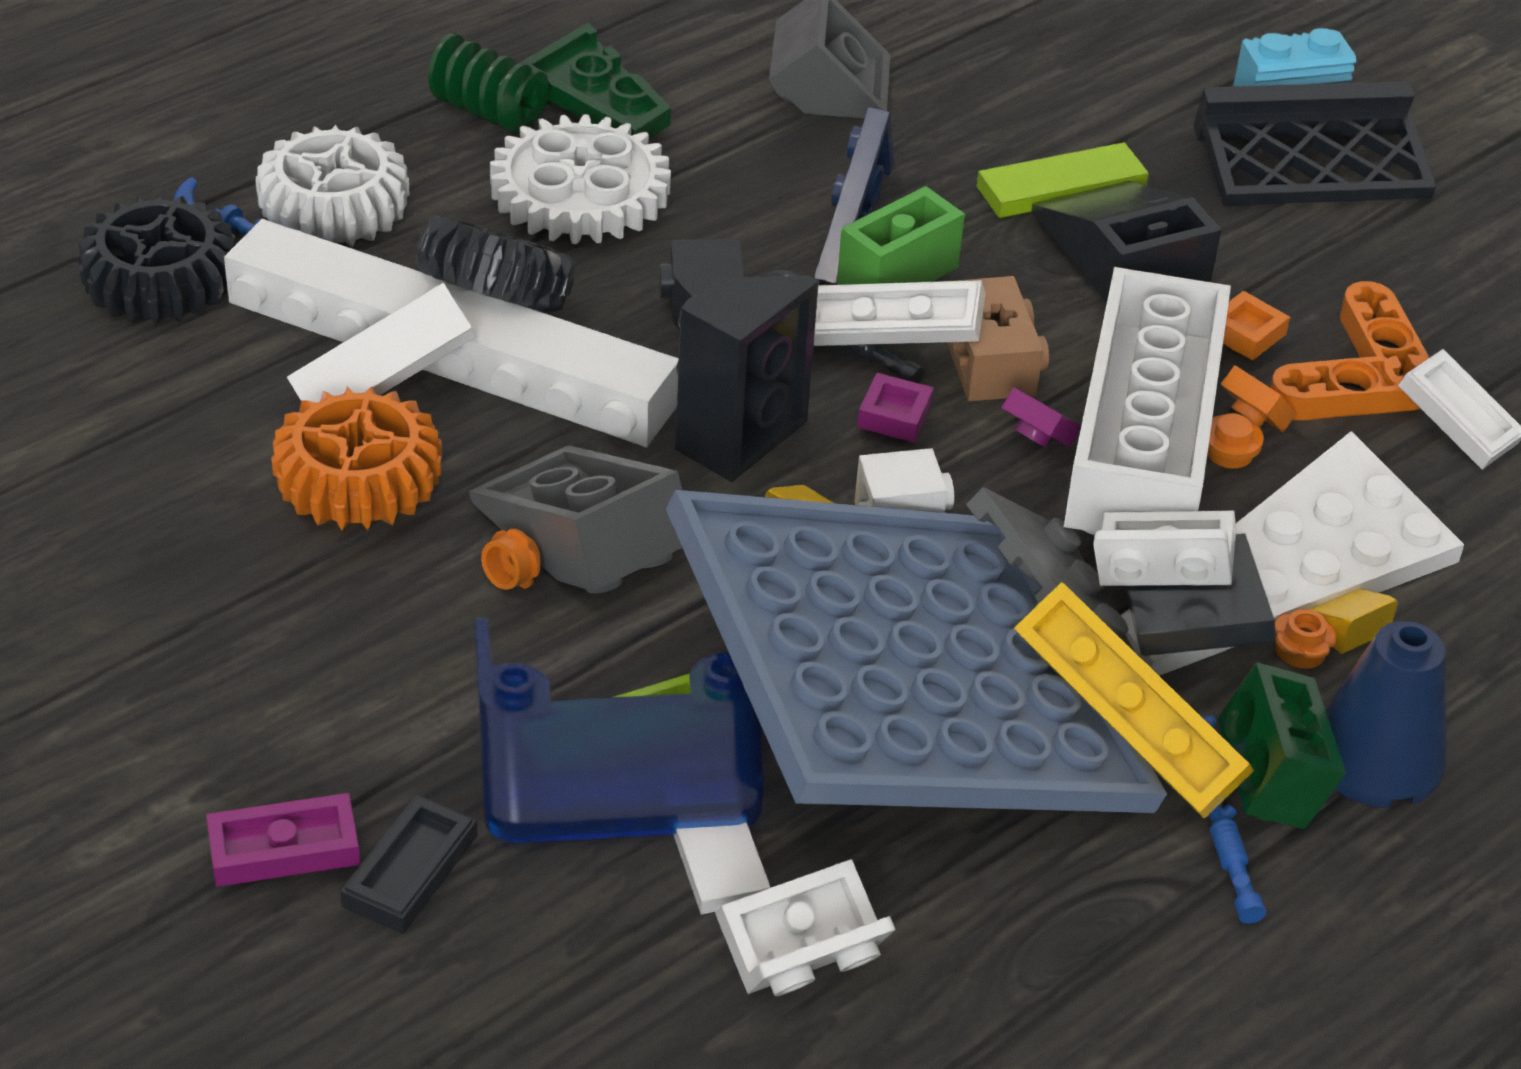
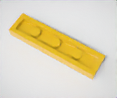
(1134, 700)

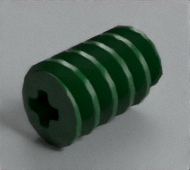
(487, 83)

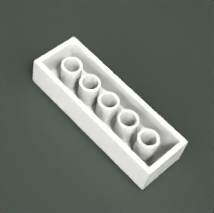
(1149, 399)

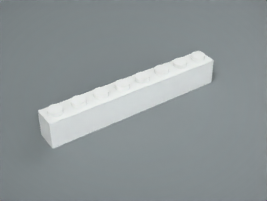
(516, 348)

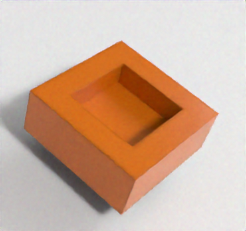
(1253, 325)
(1257, 400)

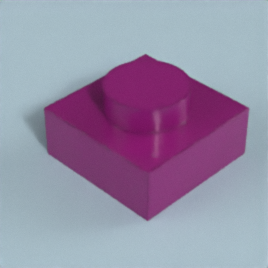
(895, 407)
(1039, 420)

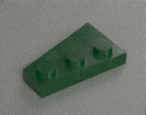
(594, 83)

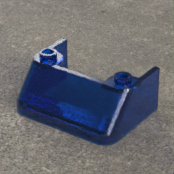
(616, 760)

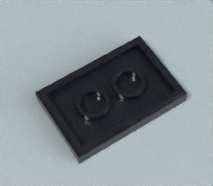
(1204, 616)

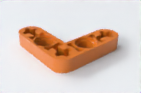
(1314, 386)

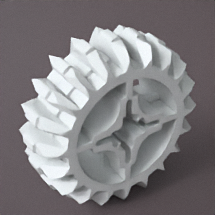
(333, 184)

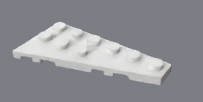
(1334, 532)

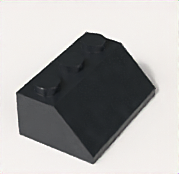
(744, 369)

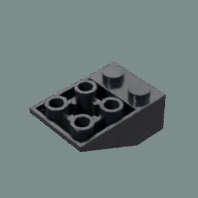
(1132, 230)

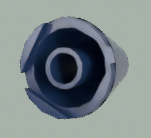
(1393, 717)

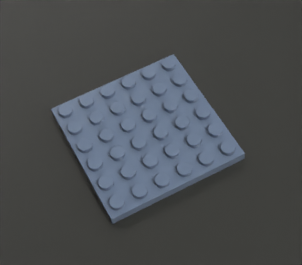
(895, 659)

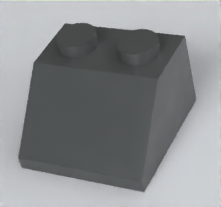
(828, 61)

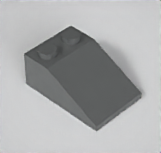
(587, 514)

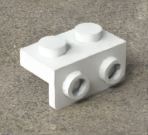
(1166, 548)
(802, 927)

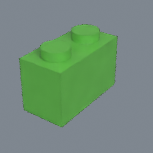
(902, 242)

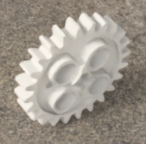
(580, 178)

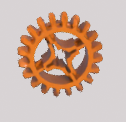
(357, 458)

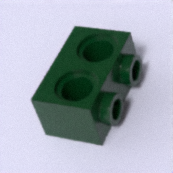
(1287, 739)

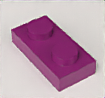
(282, 839)

